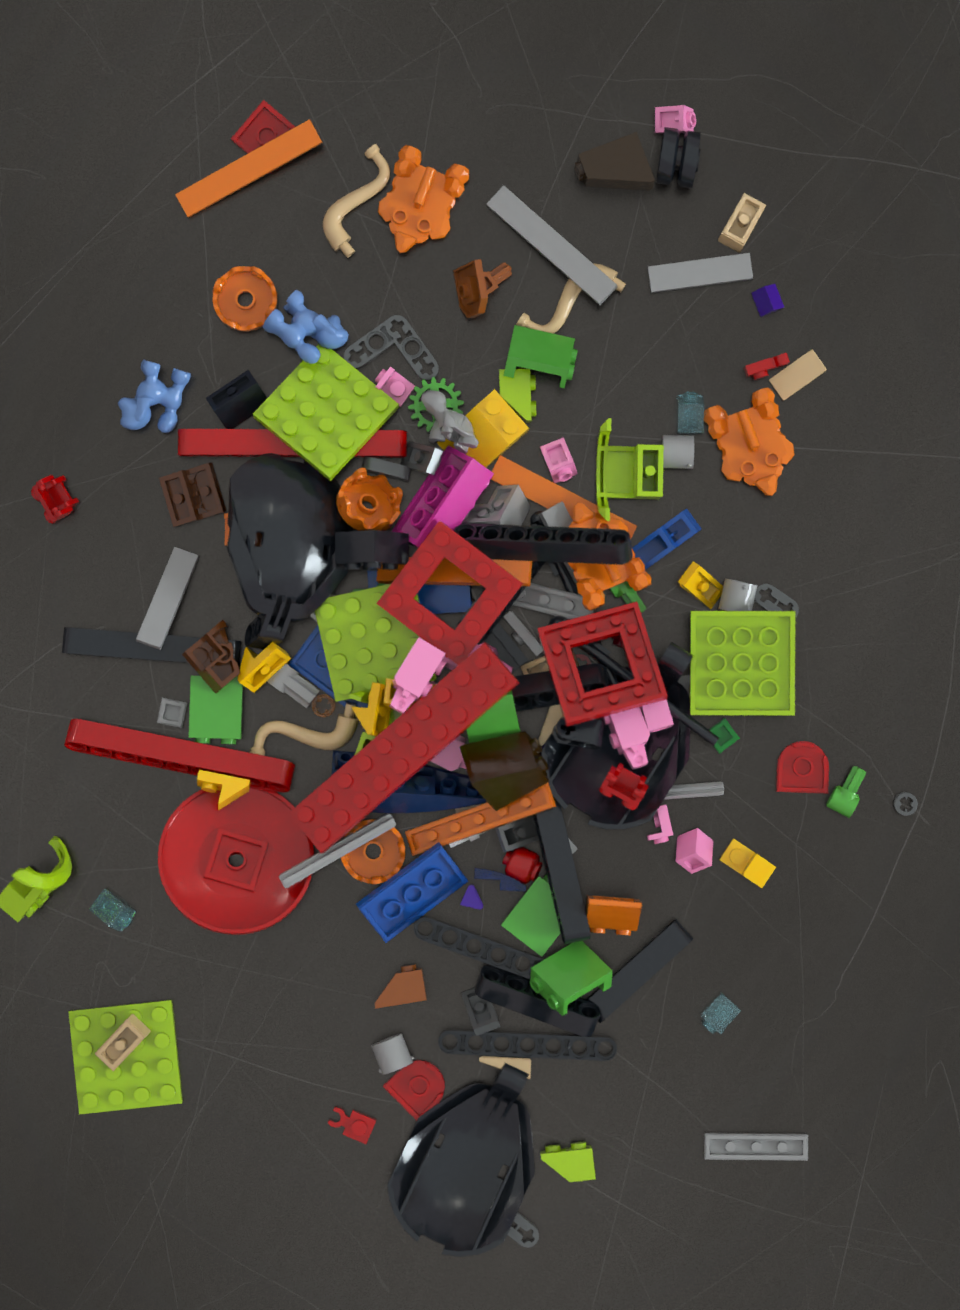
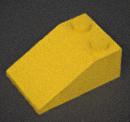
(494, 427)

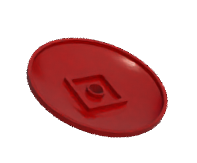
(197, 868)

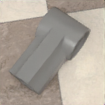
(289, 682)

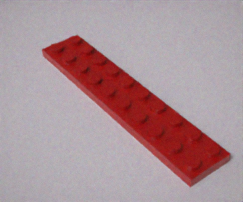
(403, 748)

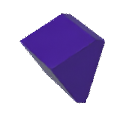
(767, 299)
(471, 898)

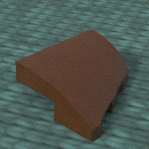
(213, 658)

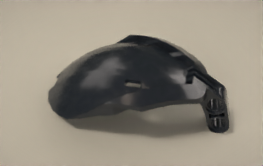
(297, 519)
(579, 772)
(455, 1188)

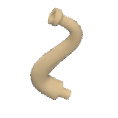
(333, 217)
(566, 303)
(336, 739)

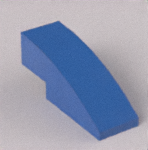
(666, 538)

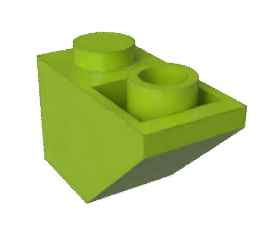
(517, 392)
(571, 1163)

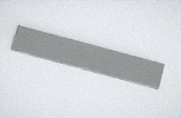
(552, 245)

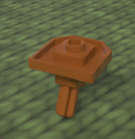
(475, 285)

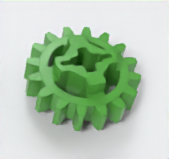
(419, 406)

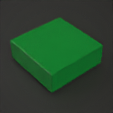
(726, 735)

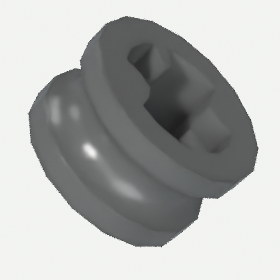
(913, 803)

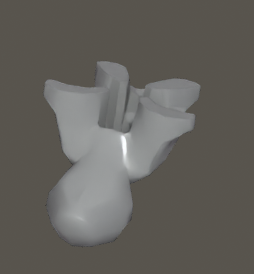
(448, 423)

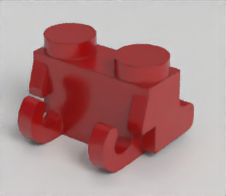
(53, 498)
(624, 785)

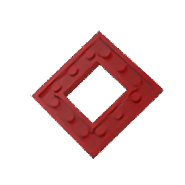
(448, 544)
(583, 706)

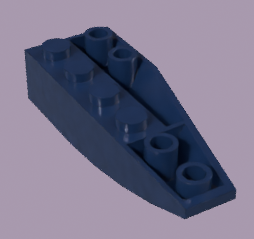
(425, 791)

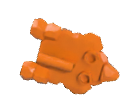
(420, 199)
(751, 442)
(596, 578)

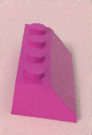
(444, 496)

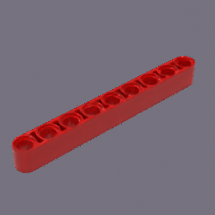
(262, 441)
(177, 754)

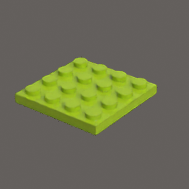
(326, 412)
(362, 641)
(742, 663)
(148, 1073)

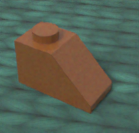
(403, 988)

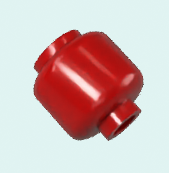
(522, 864)

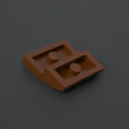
(192, 494)

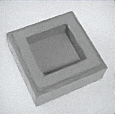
(172, 712)

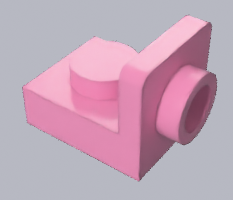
(675, 117)
(394, 385)
(559, 460)
(661, 820)

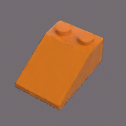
(613, 913)

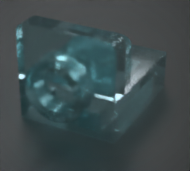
(690, 413)
(112, 911)
(719, 1014)

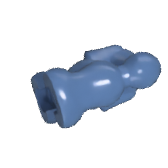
(306, 323)
(152, 391)

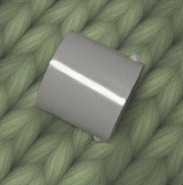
(678, 451)
(737, 596)
(392, 1054)

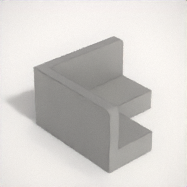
(505, 507)

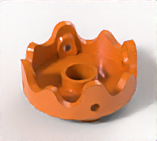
(232, 285)
(374, 490)
(381, 868)

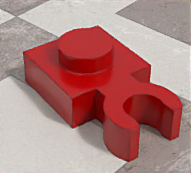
(760, 368)
(357, 1125)

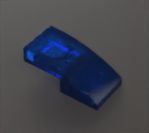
(506, 882)

